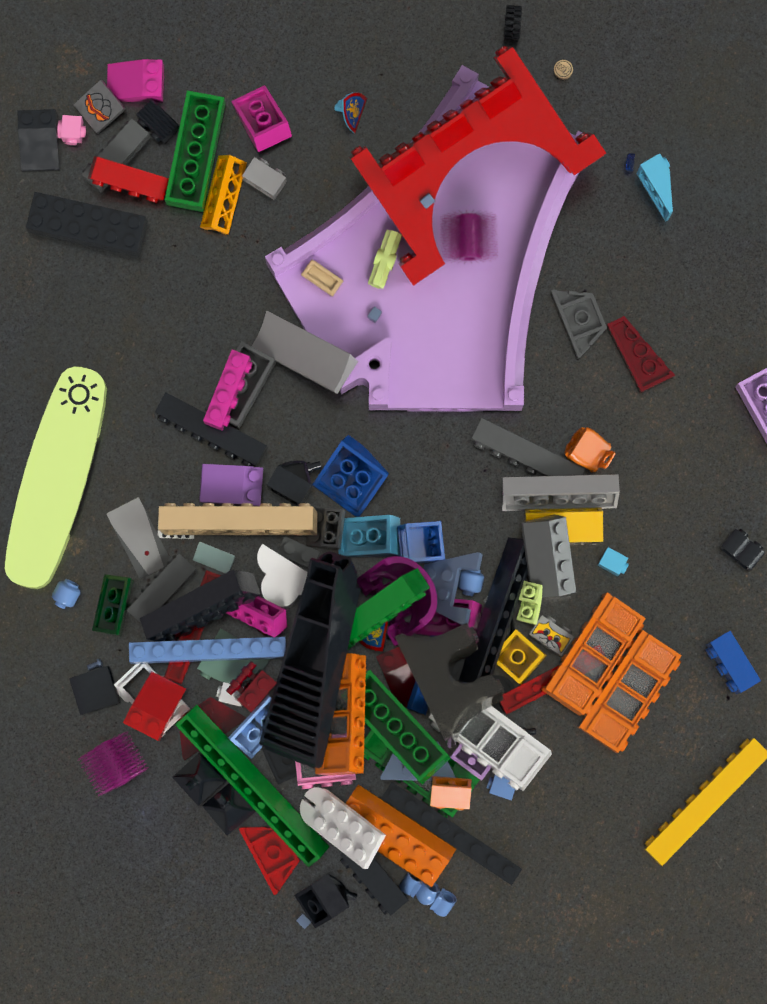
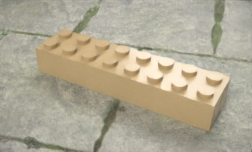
(237, 519)

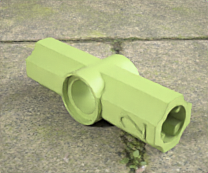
(385, 259)

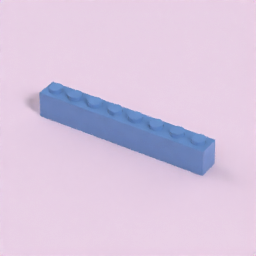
(207, 650)

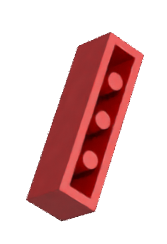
(128, 178)

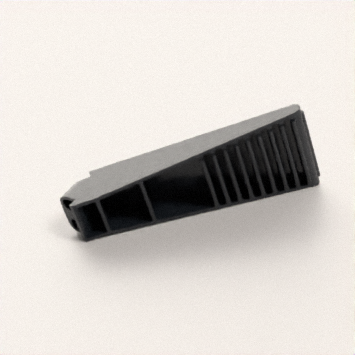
(313, 663)

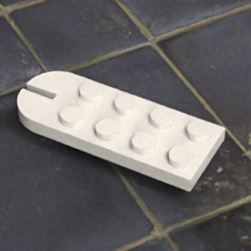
(341, 825)

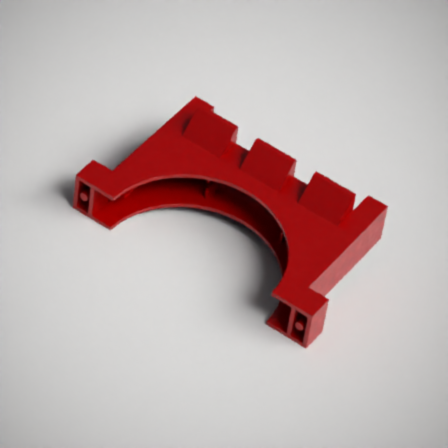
(505, 112)

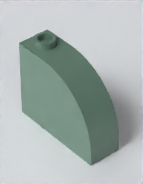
(228, 669)

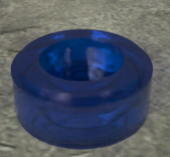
(630, 162)

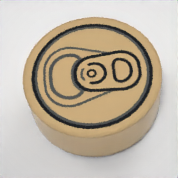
(563, 69)

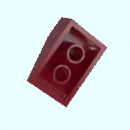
(397, 674)

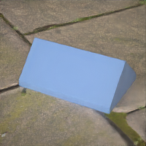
(249, 732)

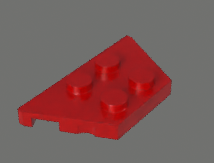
(271, 854)

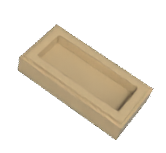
(322, 278)

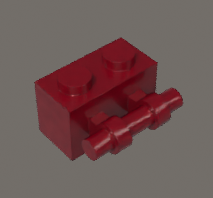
(255, 689)

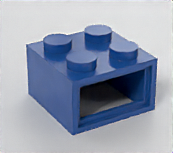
(421, 541)

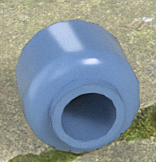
(470, 582)
(66, 593)

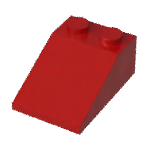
(154, 706)

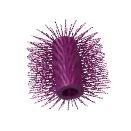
(468, 237)
(112, 763)

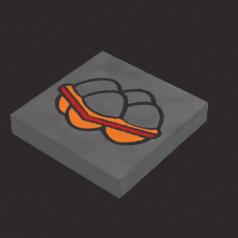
(99, 106)

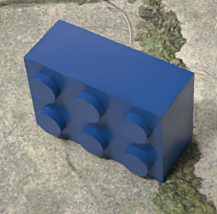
(732, 663)

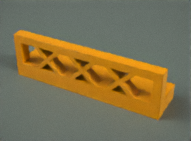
(219, 192)

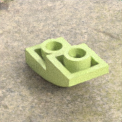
(531, 602)

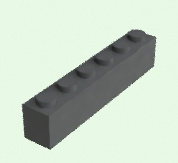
(522, 452)

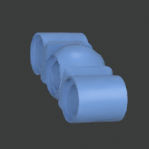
(440, 901)

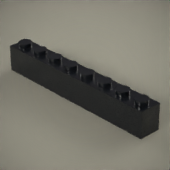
(497, 612)
(451, 833)

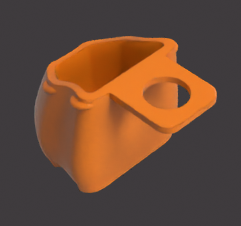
(589, 450)

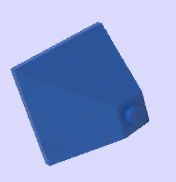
(351, 476)

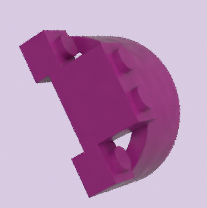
(420, 611)

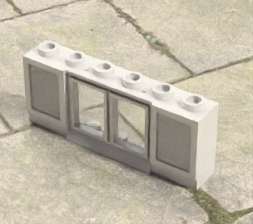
(502, 747)

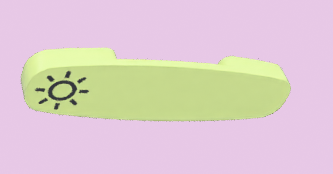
(55, 477)

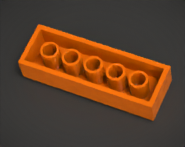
(405, 840)

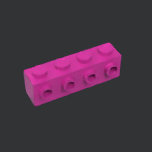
(227, 390)
(262, 616)

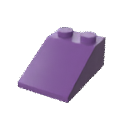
(231, 484)

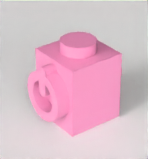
(71, 129)

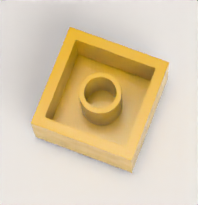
(519, 657)

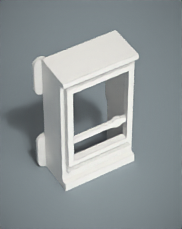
(181, 709)

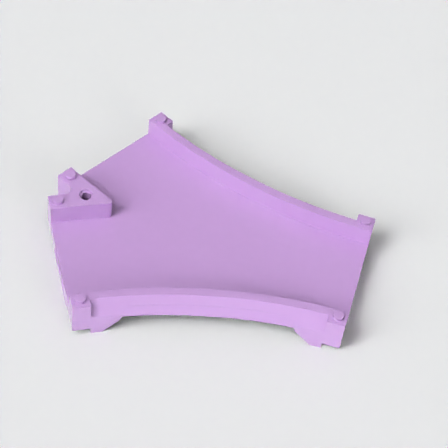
(463, 328)

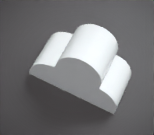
(282, 578)

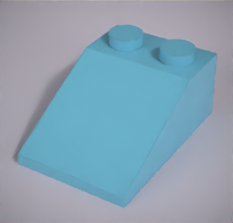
(656, 180)
(370, 536)

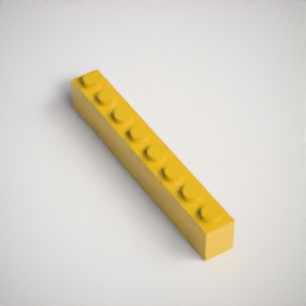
(706, 802)

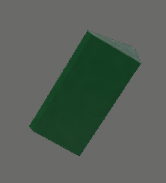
(113, 605)

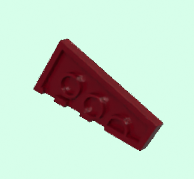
(638, 355)

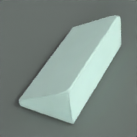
(213, 557)

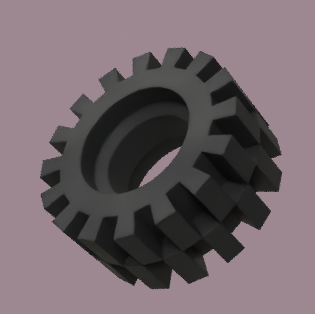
(513, 22)

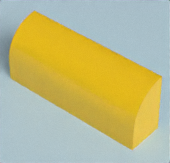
(582, 523)

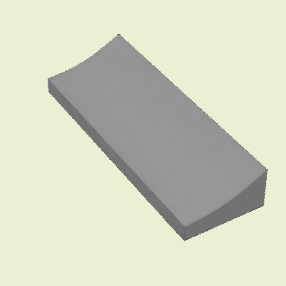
(304, 352)
(560, 492)

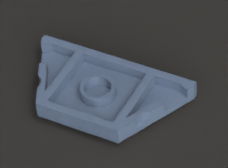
(397, 771)

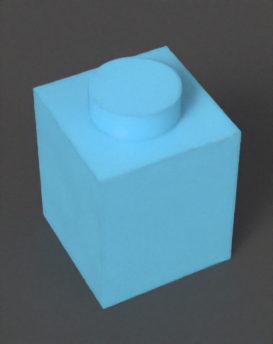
(613, 562)

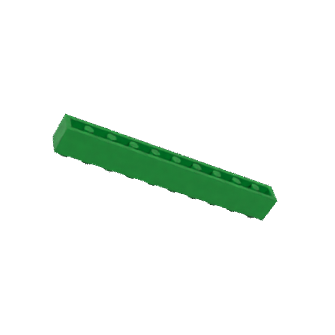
(252, 785)

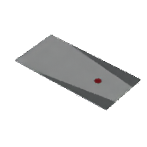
(139, 538)

